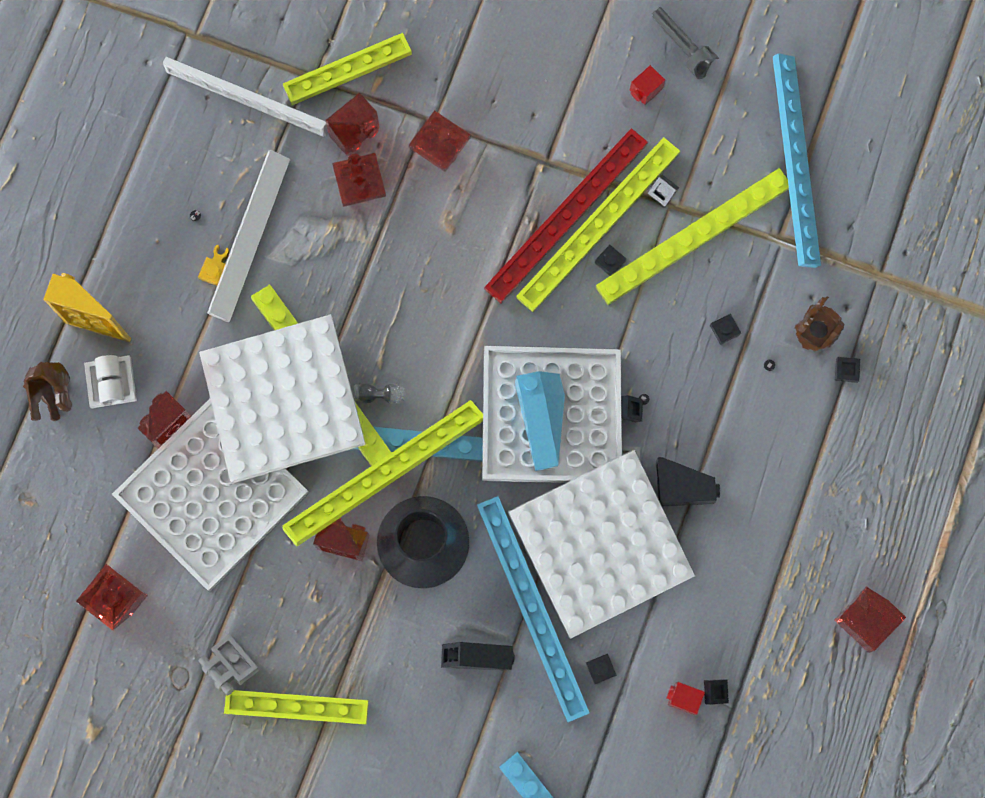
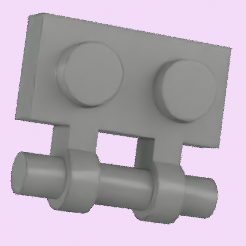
(234, 659)

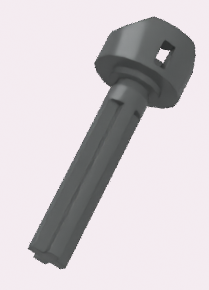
(699, 59)

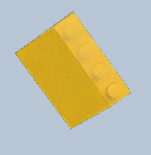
(80, 309)

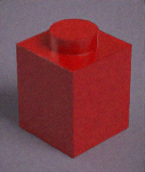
(647, 85)
(685, 698)

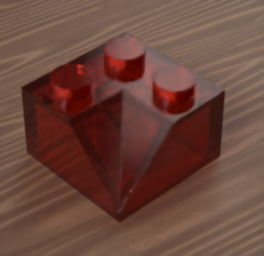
(353, 124)
(163, 419)
(343, 540)
(111, 597)
(870, 619)

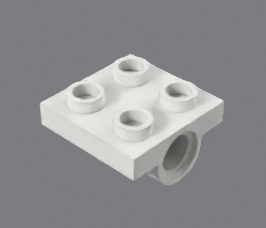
(110, 381)

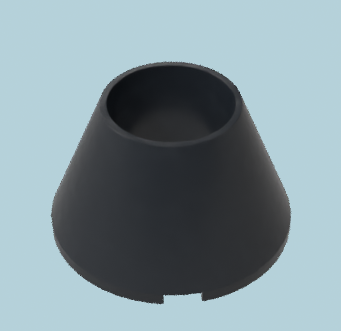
(428, 571)

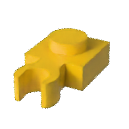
(213, 268)

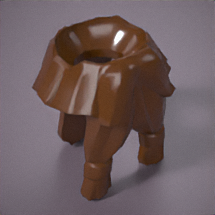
(825, 315)
(39, 385)

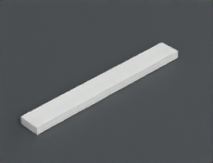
(245, 96)
(248, 236)

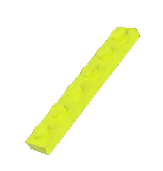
(347, 69)
(297, 707)

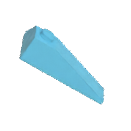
(542, 409)

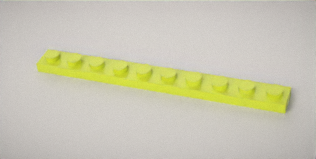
(598, 224)
(693, 236)
(280, 317)
(382, 473)

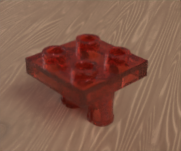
(439, 141)
(359, 179)

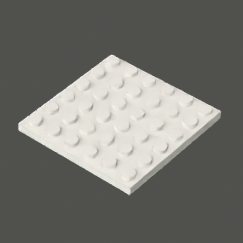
(281, 398)
(589, 416)
(194, 507)
(601, 544)

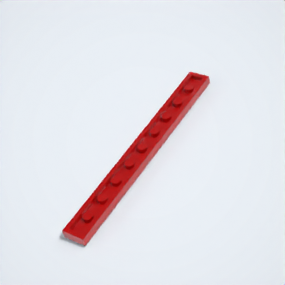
(565, 216)

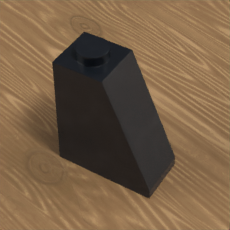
(683, 485)
(477, 656)

